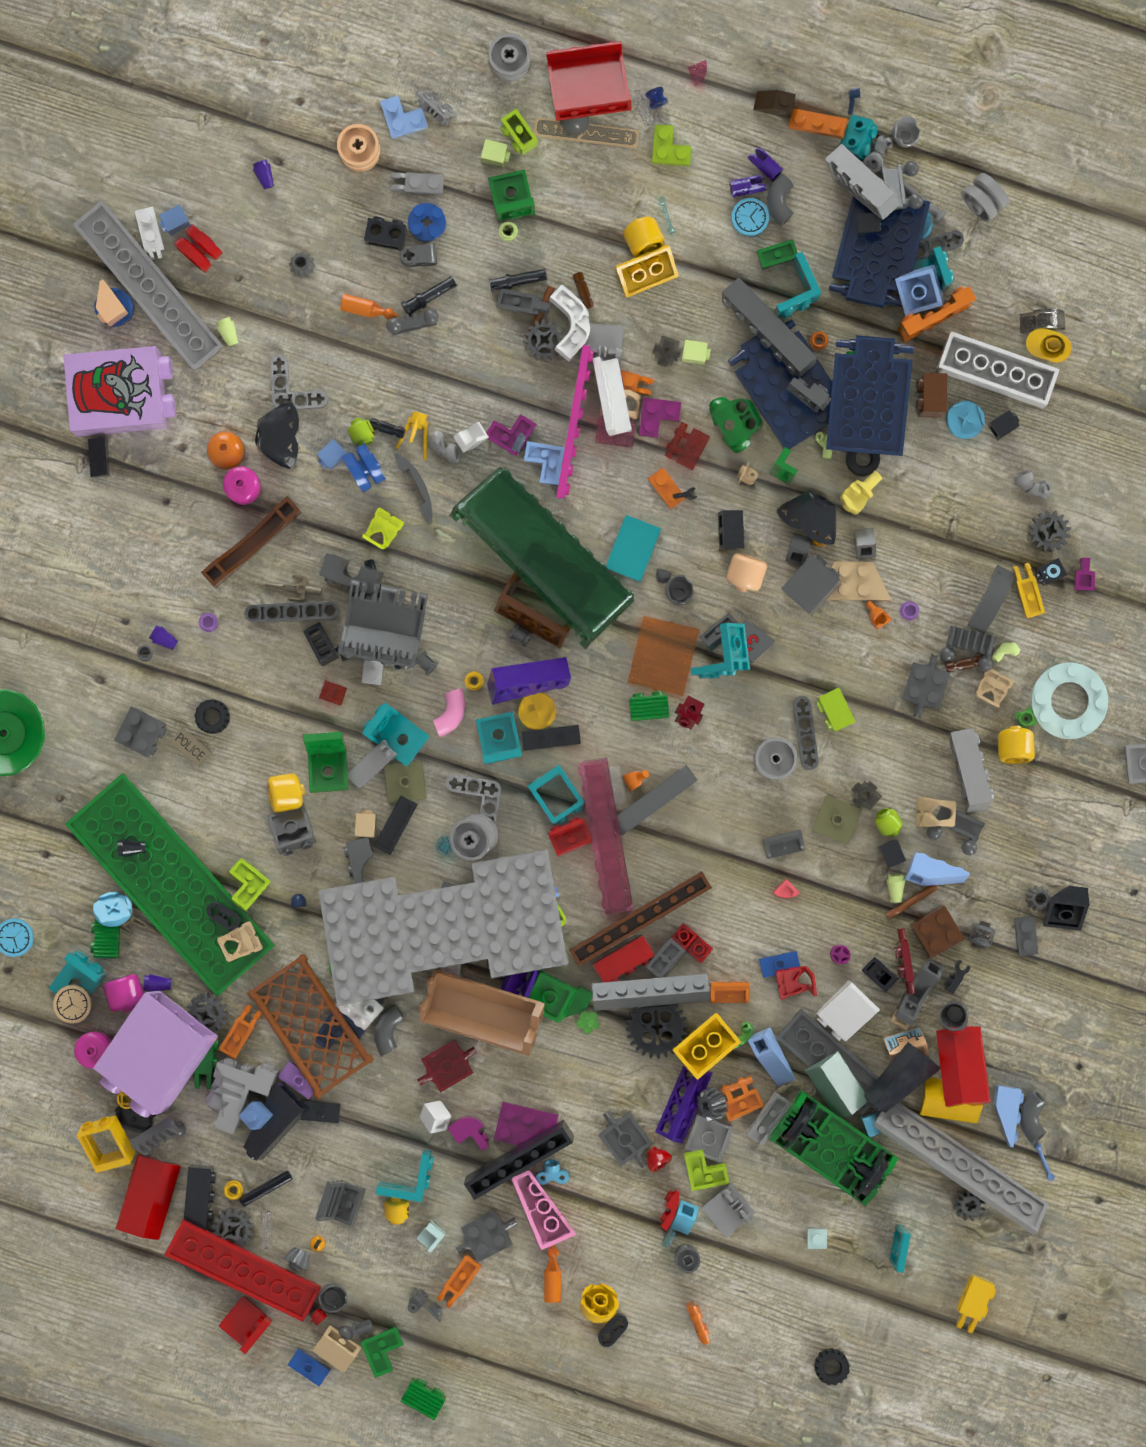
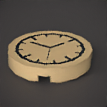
(72, 1004)

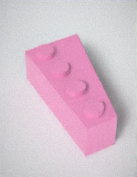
(541, 1213)

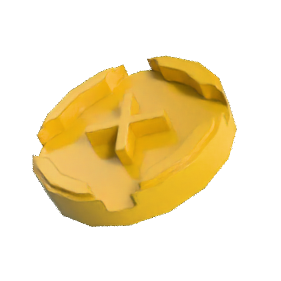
(537, 711)

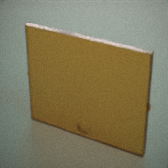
(663, 655)

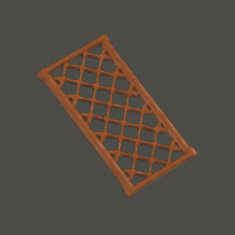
(253, 994)

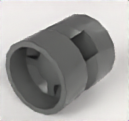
(687, 1258)

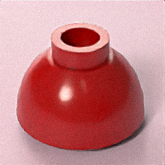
(657, 1159)

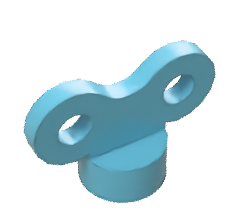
(552, 1173)

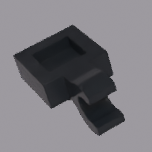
(954, 981)

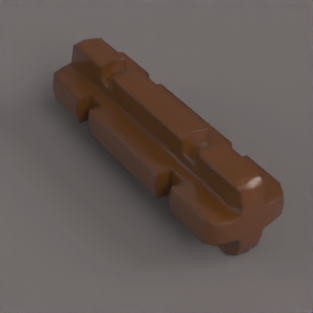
(583, 290)
(962, 664)

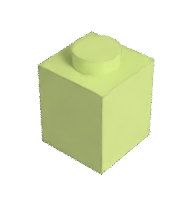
(495, 153)
(695, 352)

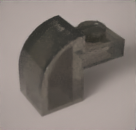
(1042, 318)

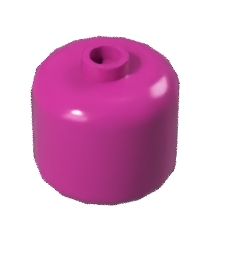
(233, 485)
(123, 993)
(90, 1048)

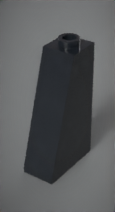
(901, 1078)
(286, 1113)

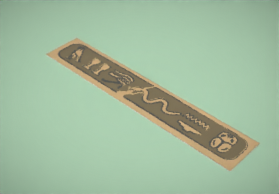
(594, 133)

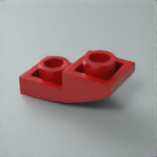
(692, 943)
(672, 1202)

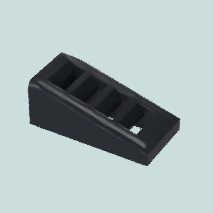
(327, 658)

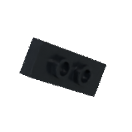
(551, 737)
(395, 825)
(321, 1111)

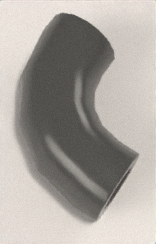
(777, 199)
(384, 1029)
(1030, 1116)

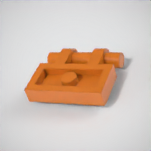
(743, 1103)
(700, 1327)

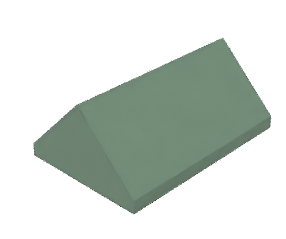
(837, 1085)

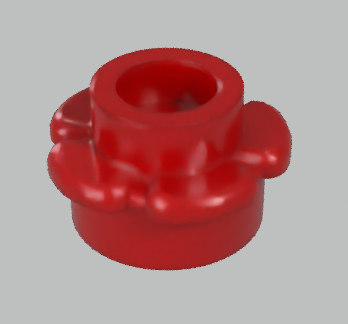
(318, 1316)

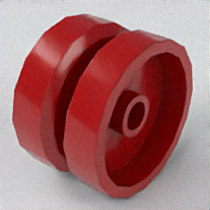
(198, 248)

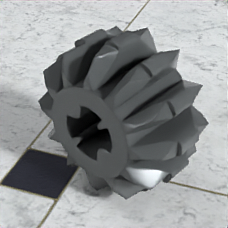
(712, 1104)
(971, 1211)

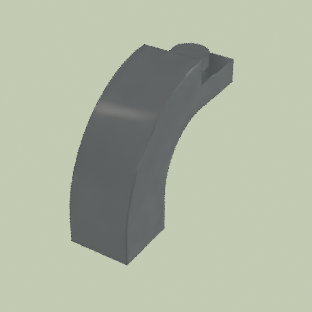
(991, 599)
(924, 981)

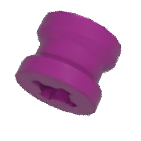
(843, 954)

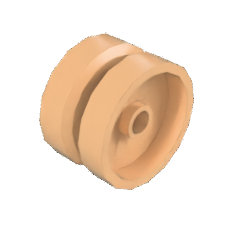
(358, 136)

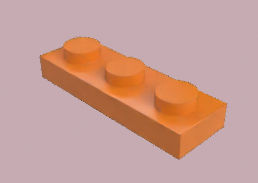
(818, 123)

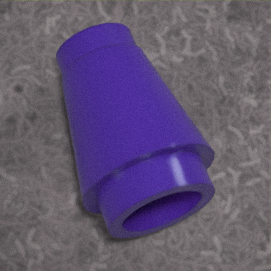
(263, 173)
(163, 638)
(156, 983)

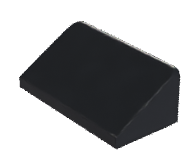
(98, 457)

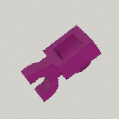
(1085, 578)

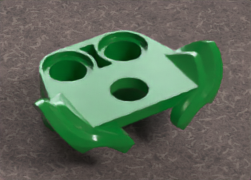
(723, 410)

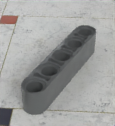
(283, 608)
(655, 799)

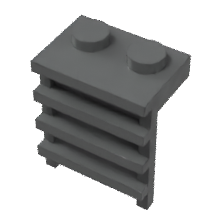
(340, 1202)

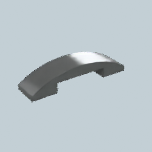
(406, 466)

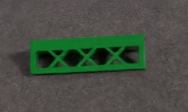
(782, 470)

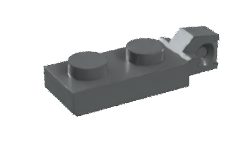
(521, 302)

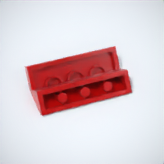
(963, 1066)
(148, 1197)

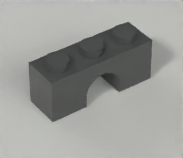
(335, 570)

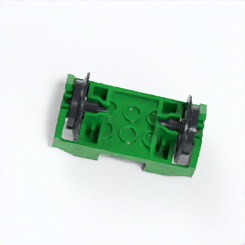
(834, 1148)

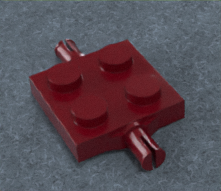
(905, 969)
(447, 1065)

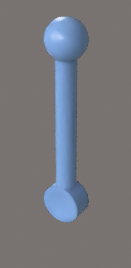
(1050, 1176)

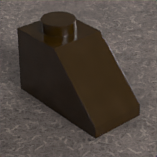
(775, 102)

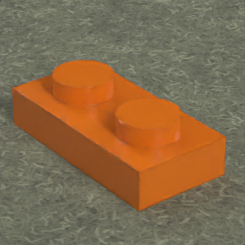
(665, 488)

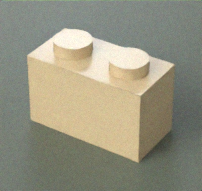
(336, 1350)

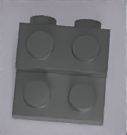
(814, 398)
(140, 732)
(291, 830)

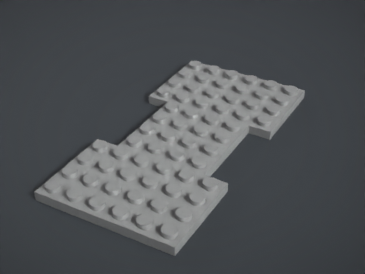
(385, 937)

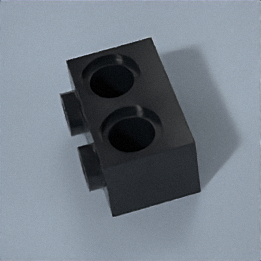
(384, 239)

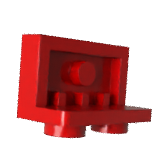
(570, 836)

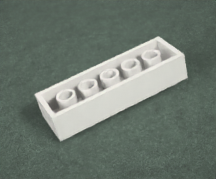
(997, 370)

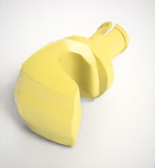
(857, 494)

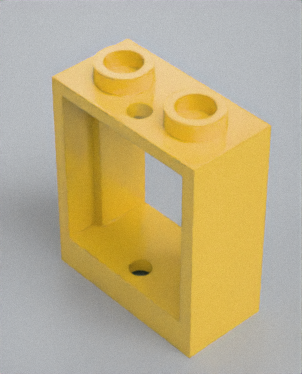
(110, 1160)

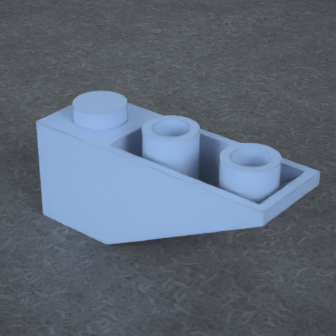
(928, 871)
(771, 1056)
(1006, 1105)

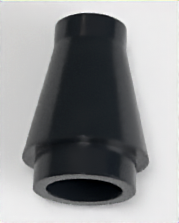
(130, 847)

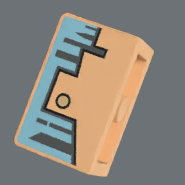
(896, 1042)

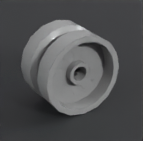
(500, 59)
(985, 197)
(785, 752)
(474, 837)

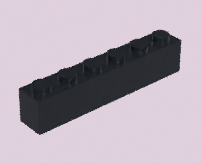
(519, 1159)

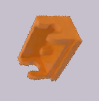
(729, 992)

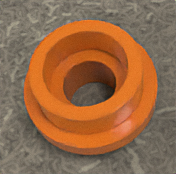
(822, 336)

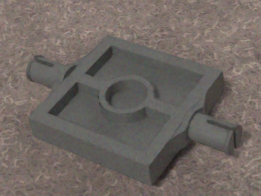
(926, 686)
(625, 1139)
(486, 1236)

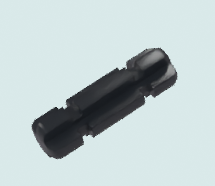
(387, 428)

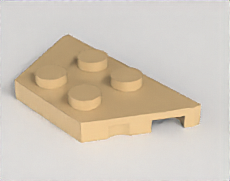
(859, 582)

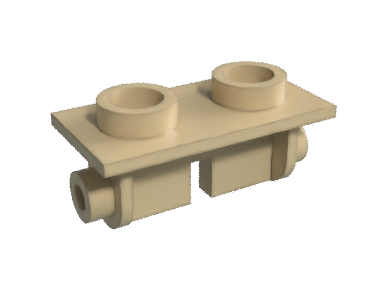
(747, 475)

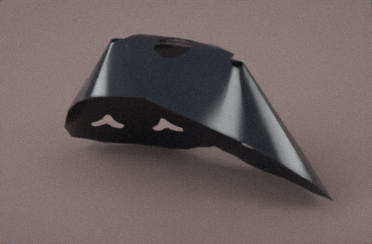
(277, 435)
(812, 514)

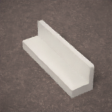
(612, 396)

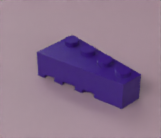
(527, 679)

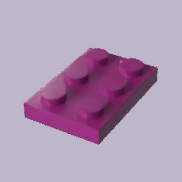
(521, 1123)

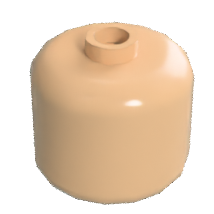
(746, 572)

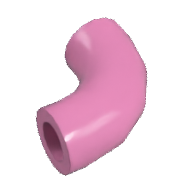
(454, 712)

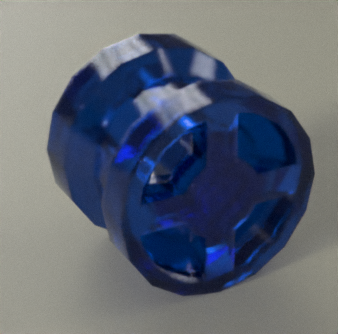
(656, 97)

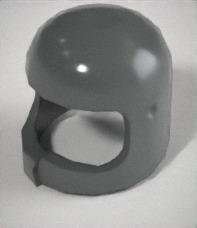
(956, 1018)

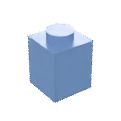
(174, 220)
(331, 455)
(255, 1115)

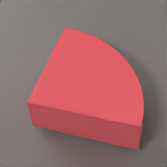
(786, 890)

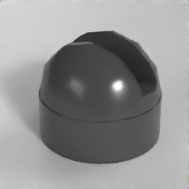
(663, 575)
(142, 650)

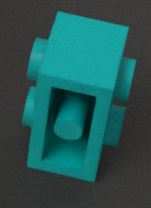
(859, 136)

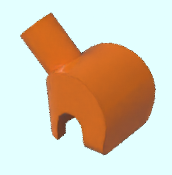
(877, 615)
(635, 779)

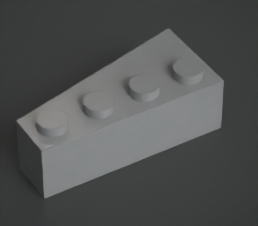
(861, 182)
(971, 770)

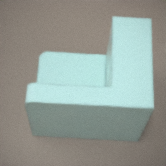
(431, 1235)

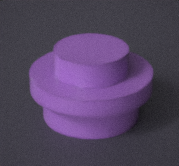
(909, 610)
(208, 622)

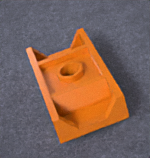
(915, 325)

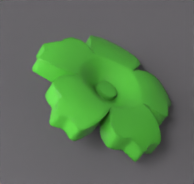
(588, 1022)

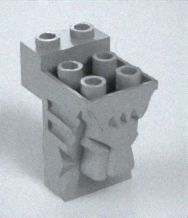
(233, 1088)

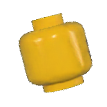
(396, 1210)

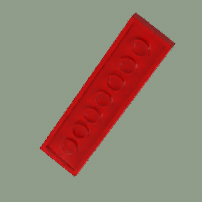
(242, 1270)

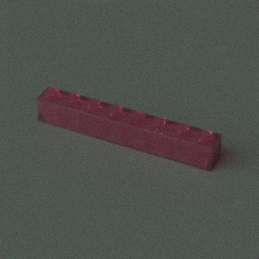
(605, 835)

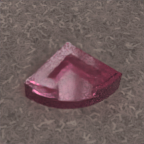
(698, 72)

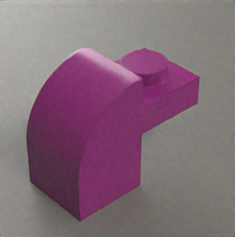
(469, 1126)

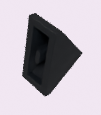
(880, 974)

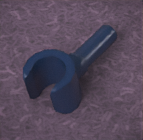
(853, 93)

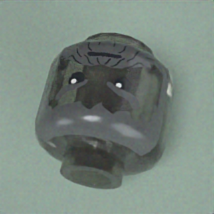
(981, 935)

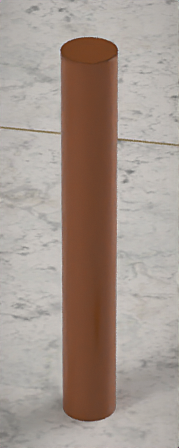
(549, 291)
(911, 901)

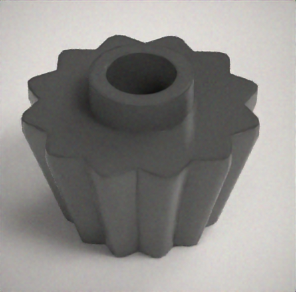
(304, 271)
(1043, 903)
(297, 1259)

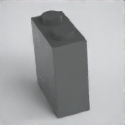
(812, 584)

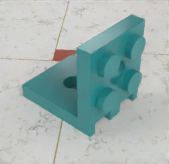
(938, 258)
(803, 300)
(734, 653)
(389, 726)
(503, 749)
(79, 967)
(407, 1192)

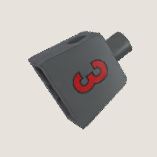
(757, 641)

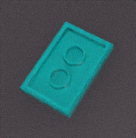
(633, 548)
(899, 1248)

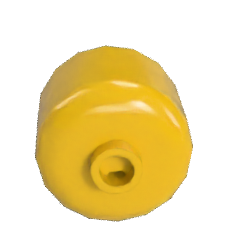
(643, 236)
(1016, 745)
(285, 792)

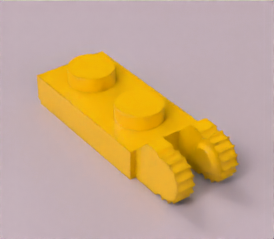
(1028, 592)

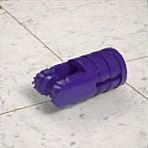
(765, 164)
(747, 185)

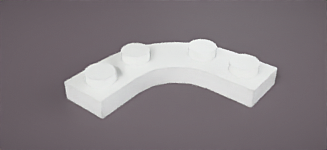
(578, 319)

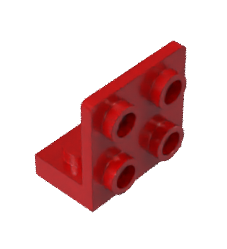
(245, 1323)

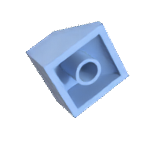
(920, 290)

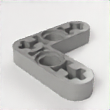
(285, 391)
(486, 797)

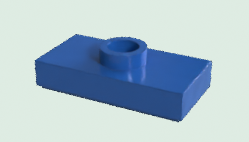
(771, 964)
(309, 1367)

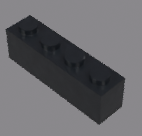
(199, 1195)

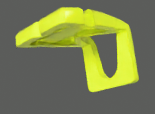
(386, 524)

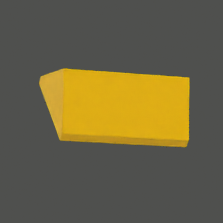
(646, 271)
(706, 1046)
(934, 1104)

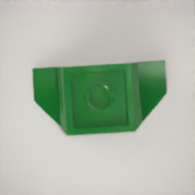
(559, 997)

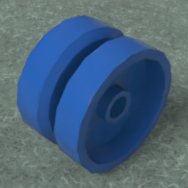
(364, 467)

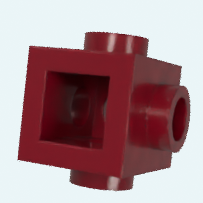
(689, 712)

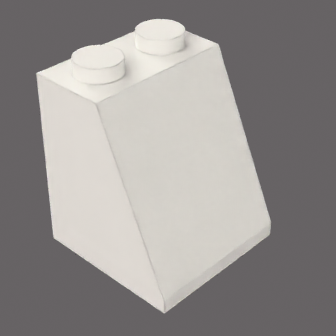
(846, 1011)

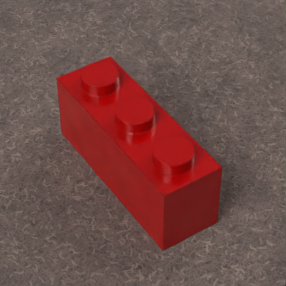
(624, 960)

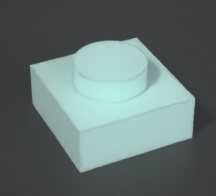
(816, 1238)

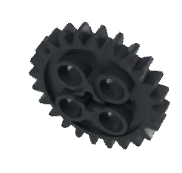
(674, 1027)

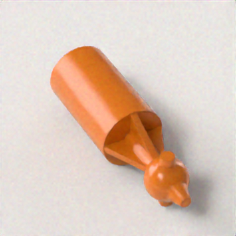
(365, 307)
(552, 1277)

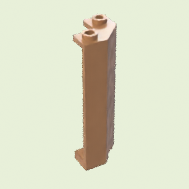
(481, 1012)

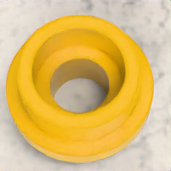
(469, 676)
(233, 1196)

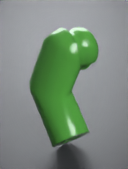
(746, 1033)

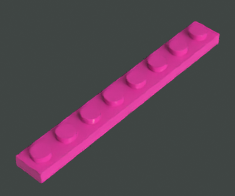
(576, 413)

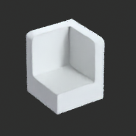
(471, 437)
(435, 1116)

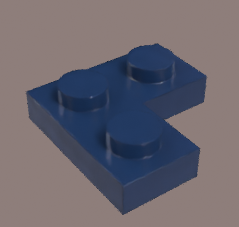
(336, 1031)

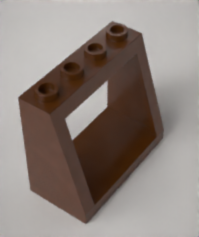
(529, 618)

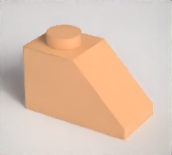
(108, 305)

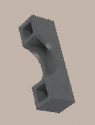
(359, 853)

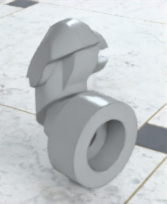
(874, 160)
(451, 453)
(1039, 489)

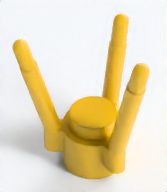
(417, 422)

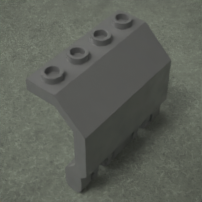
(383, 627)

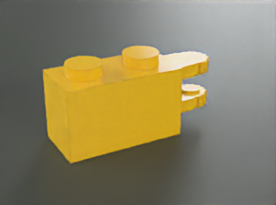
(974, 1301)

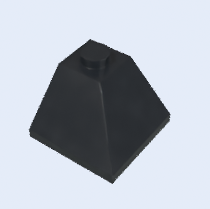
(1068, 908)

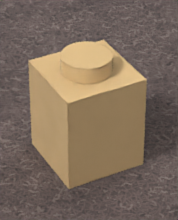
(365, 824)

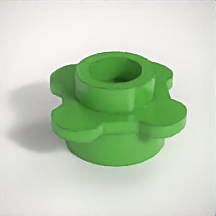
(1030, 718)

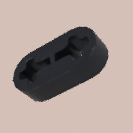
(226, 911)
(610, 1327)

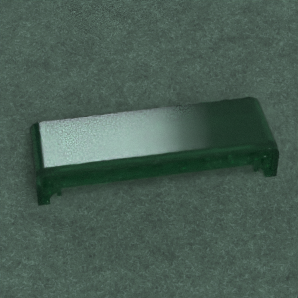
(544, 555)

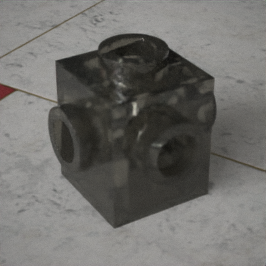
(666, 344)
(872, 795)

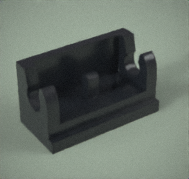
(731, 530)
(133, 1121)

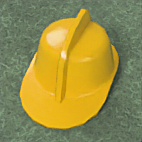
(1048, 345)

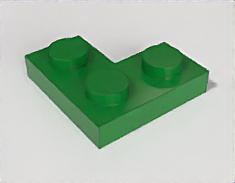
(377, 1348)

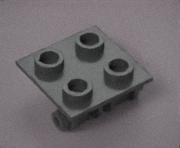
(419, 1299)

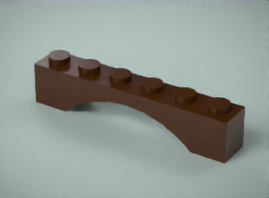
(253, 542)

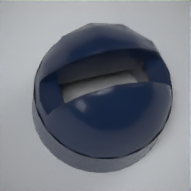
(298, 900)

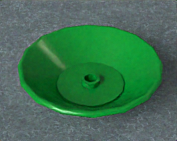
(24, 732)

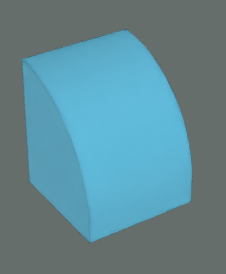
(868, 1121)
(684, 1217)

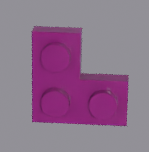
(655, 410)
(505, 438)

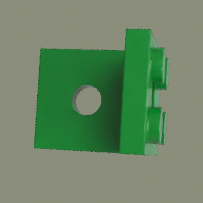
(517, 206)
(324, 752)

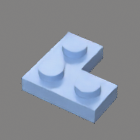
(400, 122)
(550, 457)

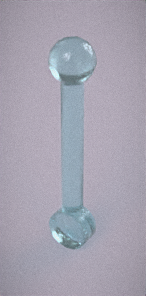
(671, 230)

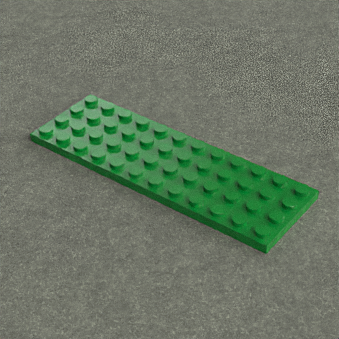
(165, 881)

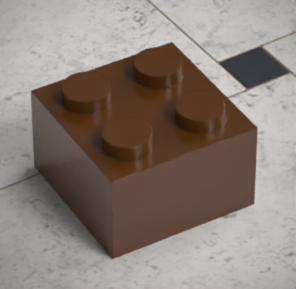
(932, 395)
(936, 931)

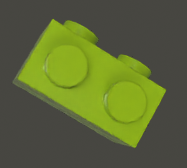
(519, 132)
(835, 710)

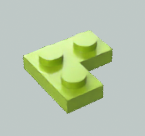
(665, 151)
(252, 884)
(703, 1176)

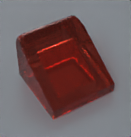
(332, 692)

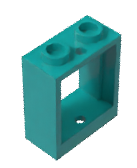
(544, 779)

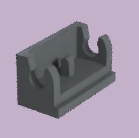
(784, 844)
(666, 959)

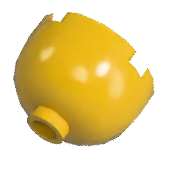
(599, 1303)

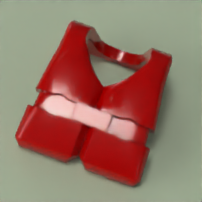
(788, 982)

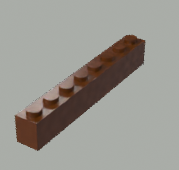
(640, 918)

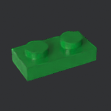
(777, 254)

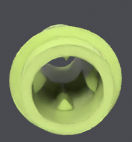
(508, 227)
(227, 331)
(895, 887)

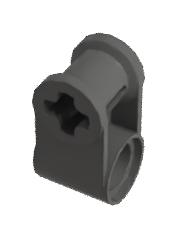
(420, 255)

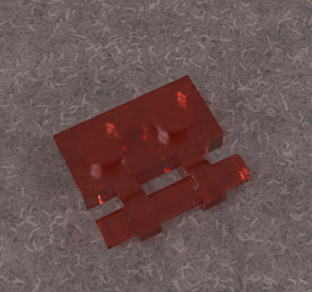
(692, 449)

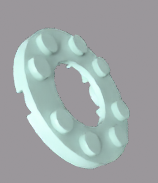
(1043, 691)

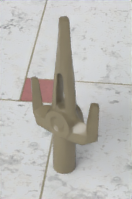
(301, 588)
(131, 921)

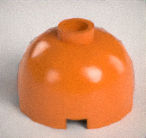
(226, 450)

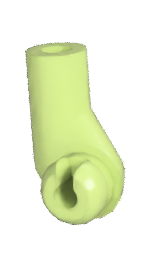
(821, 438)
(1005, 648)

